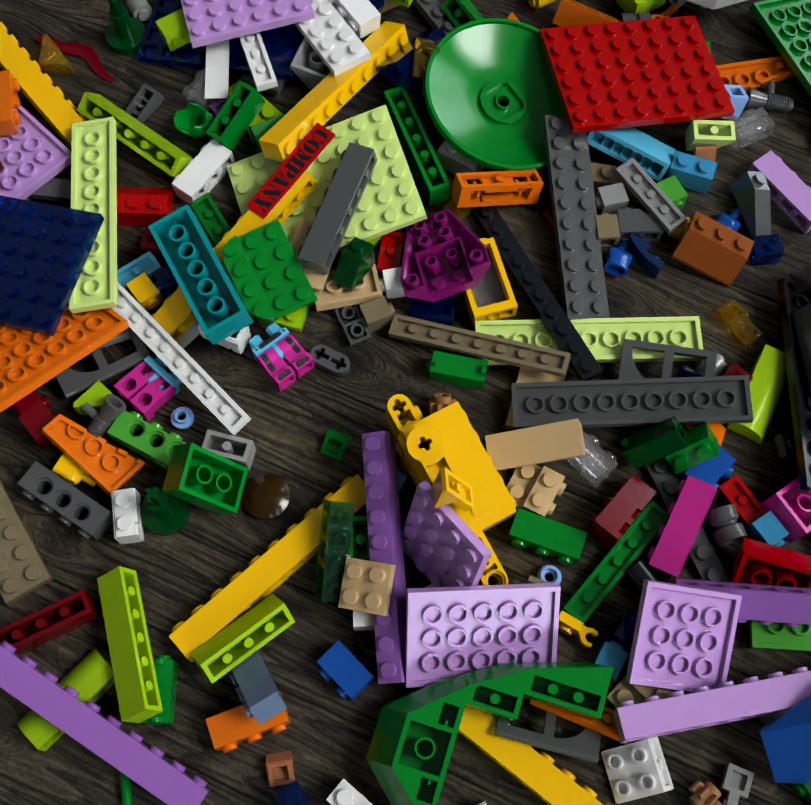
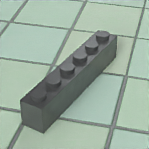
(337, 208)

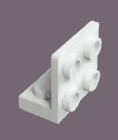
(637, 770)

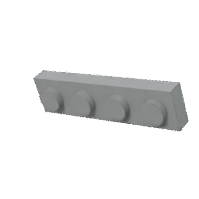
(651, 196)

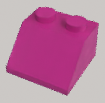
(792, 509)

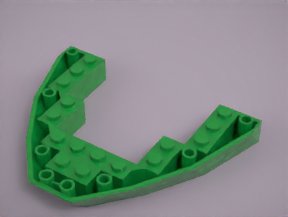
(420, 730)

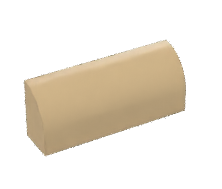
(536, 444)

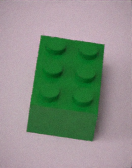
(205, 479)

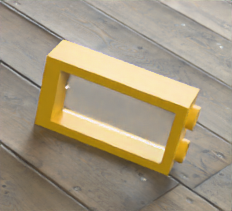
(493, 294)

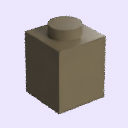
(608, 230)
(377, 313)

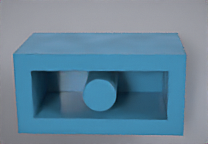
(692, 171)

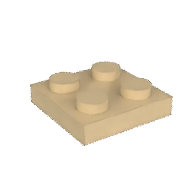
(366, 586)

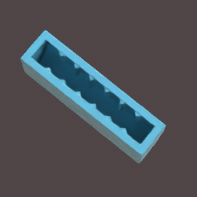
(632, 143)

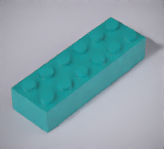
(200, 274)

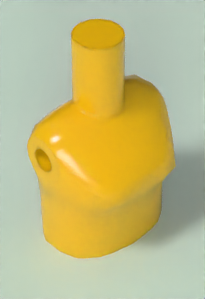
(71, 472)

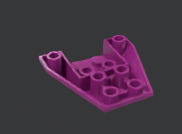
(441, 258)

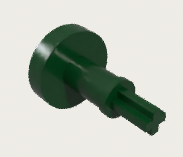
(124, 32)
(164, 513)

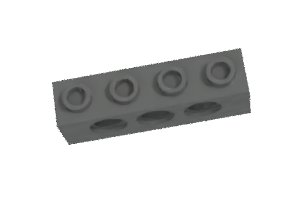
(40, 477)

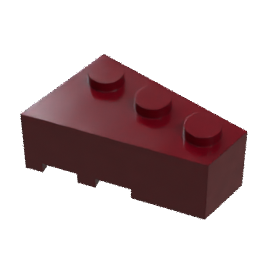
(35, 415)
(620, 511)

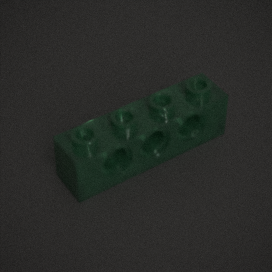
(333, 548)

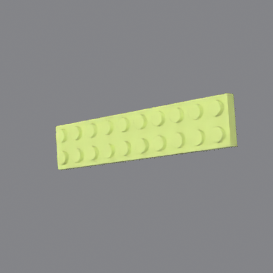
(96, 192)
(606, 335)

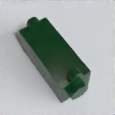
(654, 442)

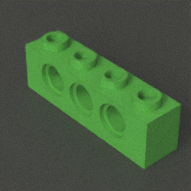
(128, 423)

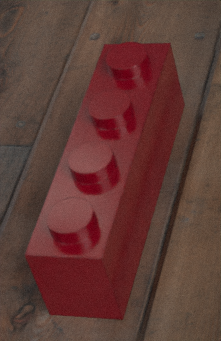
(50, 622)

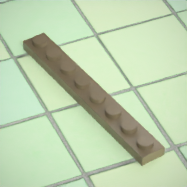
(480, 345)

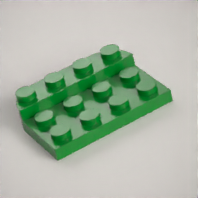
(267, 273)

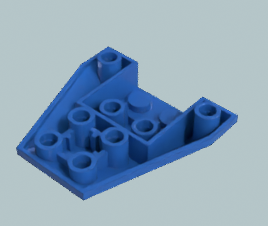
(789, 744)

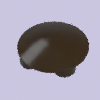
(266, 496)

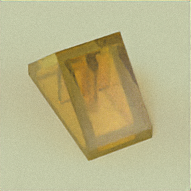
(52, 58)

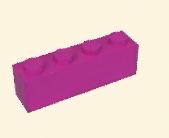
(682, 527)

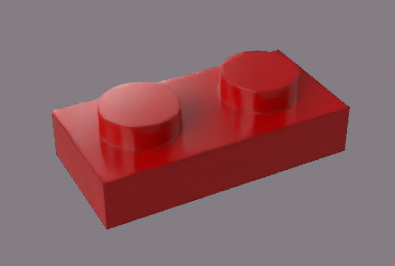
(390, 251)
(747, 506)

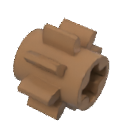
(440, 401)
(704, 793)

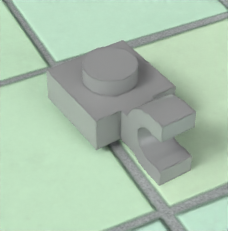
(736, 783)

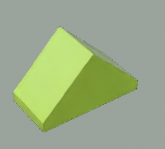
(94, 396)

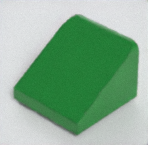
(335, 444)

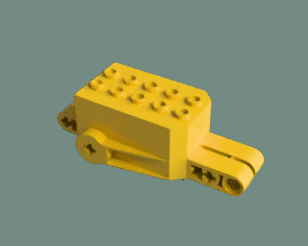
(452, 443)

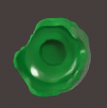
(193, 120)

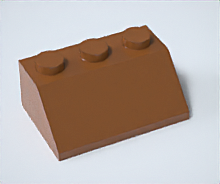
(712, 248)

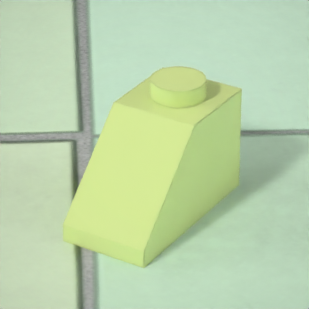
(709, 133)

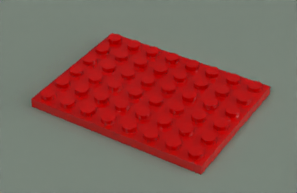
(634, 73)

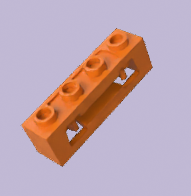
(496, 188)

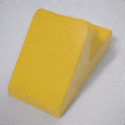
(452, 489)

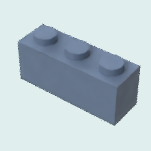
(257, 689)

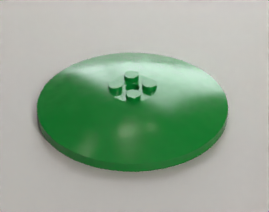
(476, 69)

